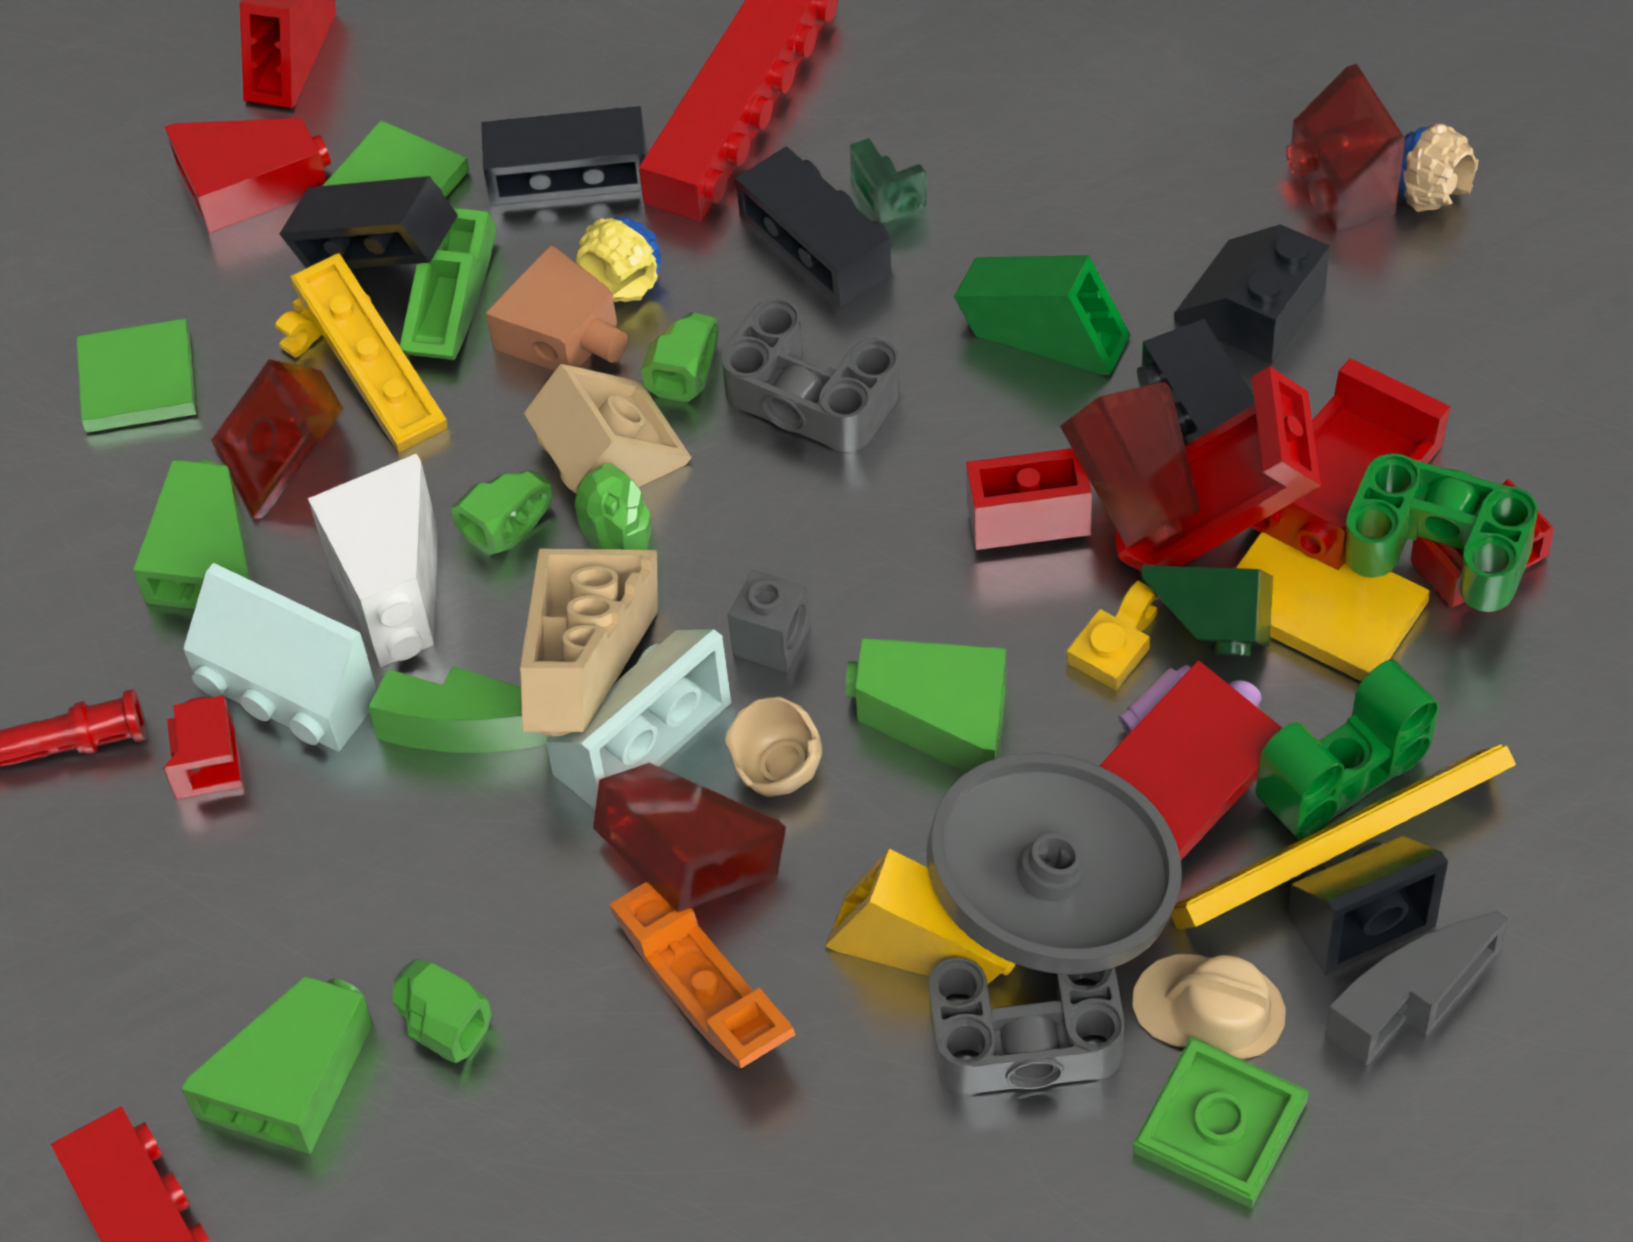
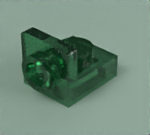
(883, 189)

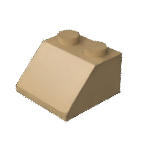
(603, 419)

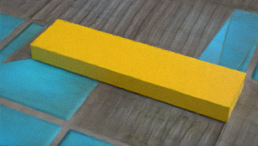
(369, 353)

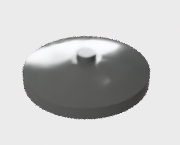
(1053, 863)

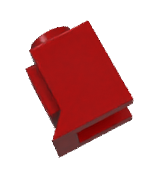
(202, 748)

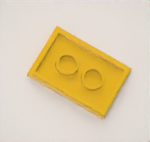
(1333, 612)

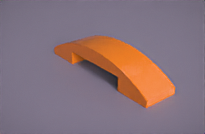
(700, 978)

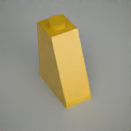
(900, 922)

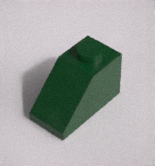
(1217, 604)

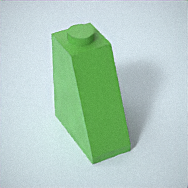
(189, 531)
(932, 697)
(285, 1066)

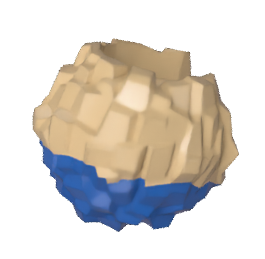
(1436, 166)

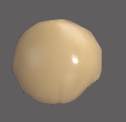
(774, 746)

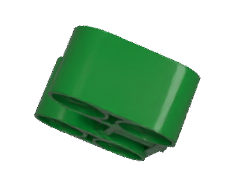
(1446, 509)
(1385, 737)

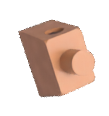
(556, 315)

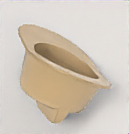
(1211, 1000)

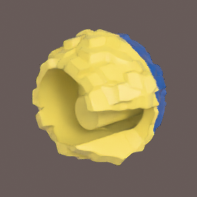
(621, 256)

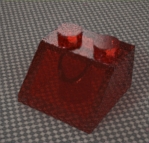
(1348, 152)

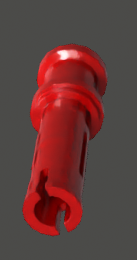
(79, 729)

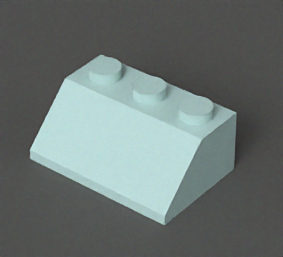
(279, 659)
(647, 712)

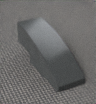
(1413, 985)

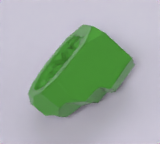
(681, 358)
(502, 510)
(612, 510)
(441, 1009)

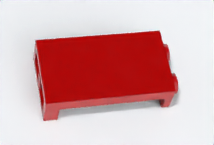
(1358, 424)
(1243, 472)

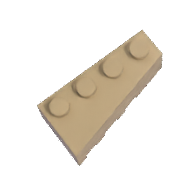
(582, 631)

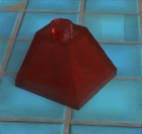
(275, 430)

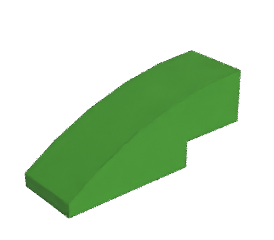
(449, 288)
(458, 717)

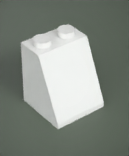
(384, 555)

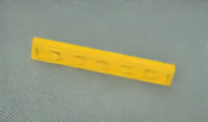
(1341, 836)

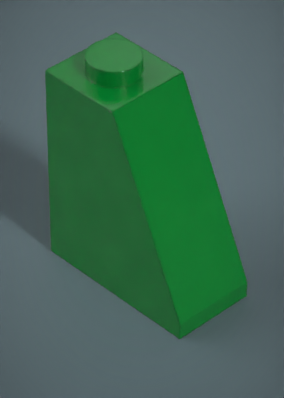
(1045, 308)

